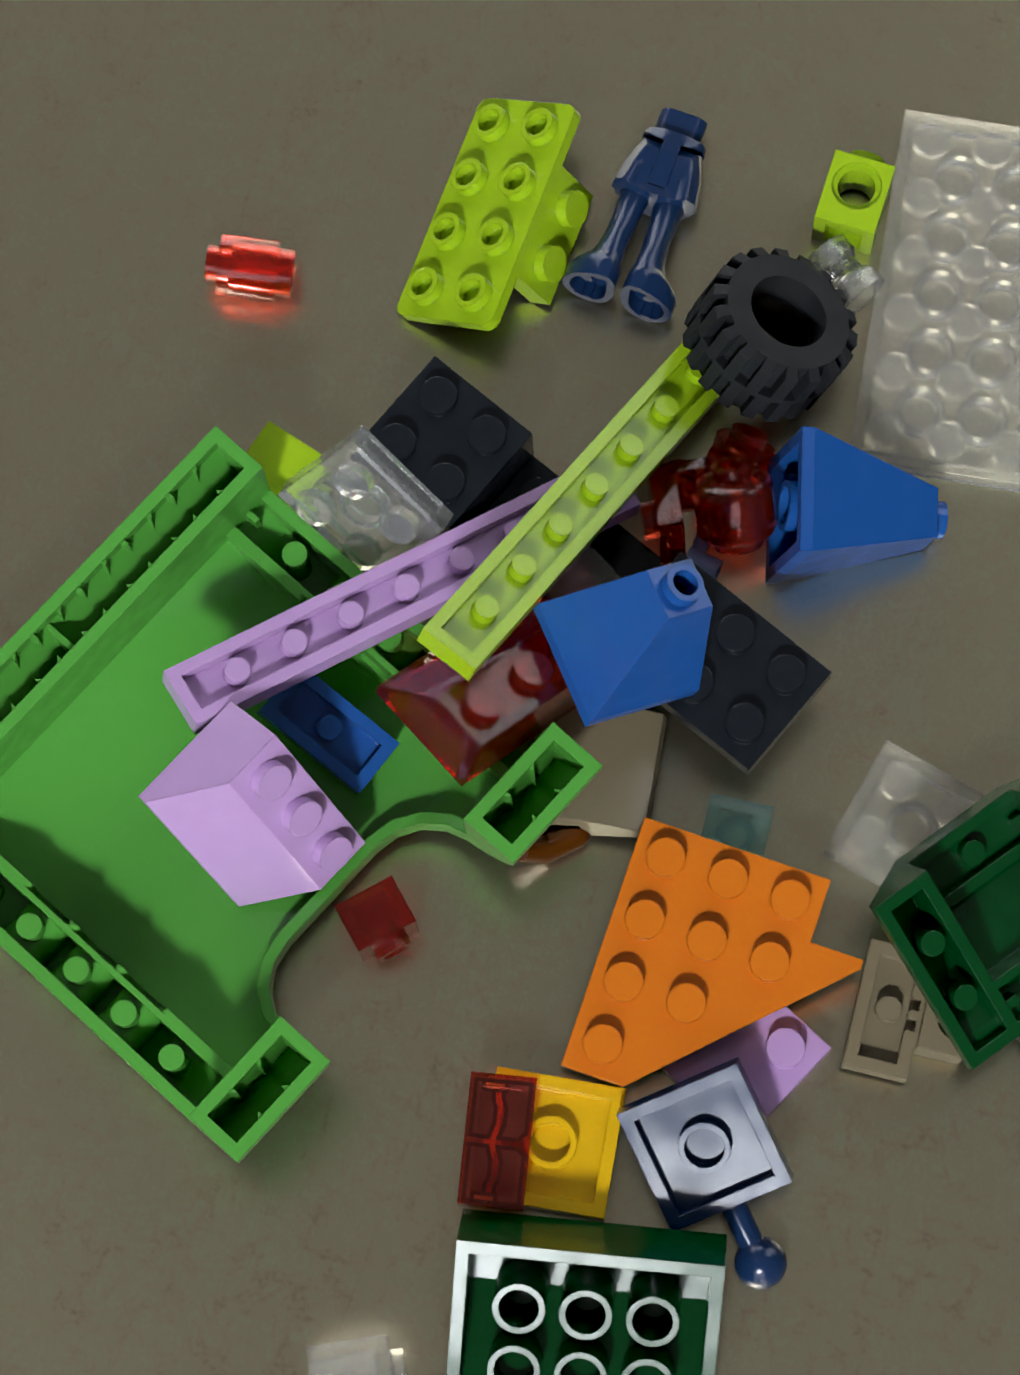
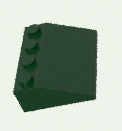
(583, 1298)

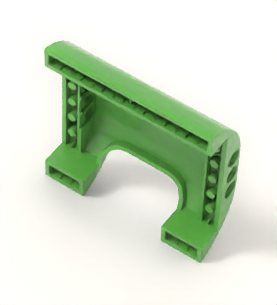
(95, 882)

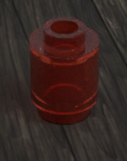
(250, 268)

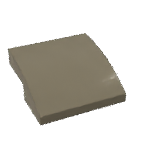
(626, 785)

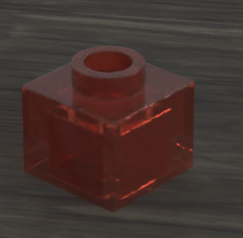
(378, 921)

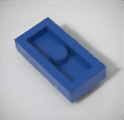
(330, 731)

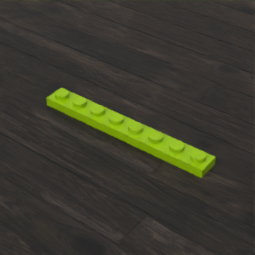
(568, 517)

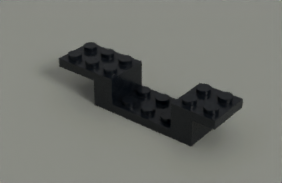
(482, 458)

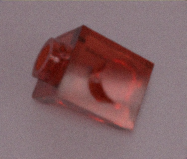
(668, 495)

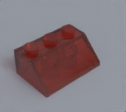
(493, 713)

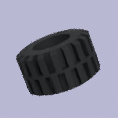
(749, 364)

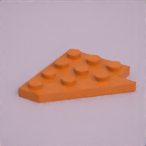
(696, 953)

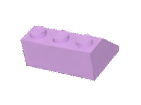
(251, 812)

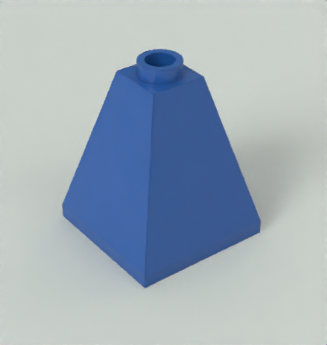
(844, 508)
(630, 640)

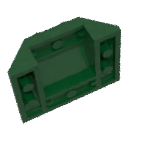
(957, 923)

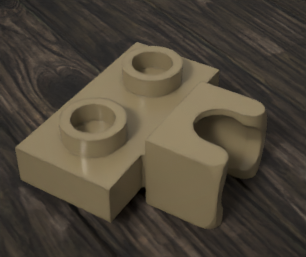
(892, 1020)

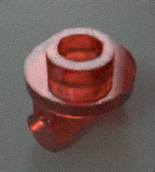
(742, 441)

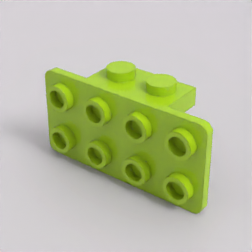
(501, 218)

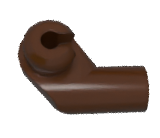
(556, 844)

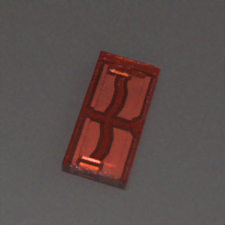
(497, 1141)

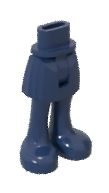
(655, 180)

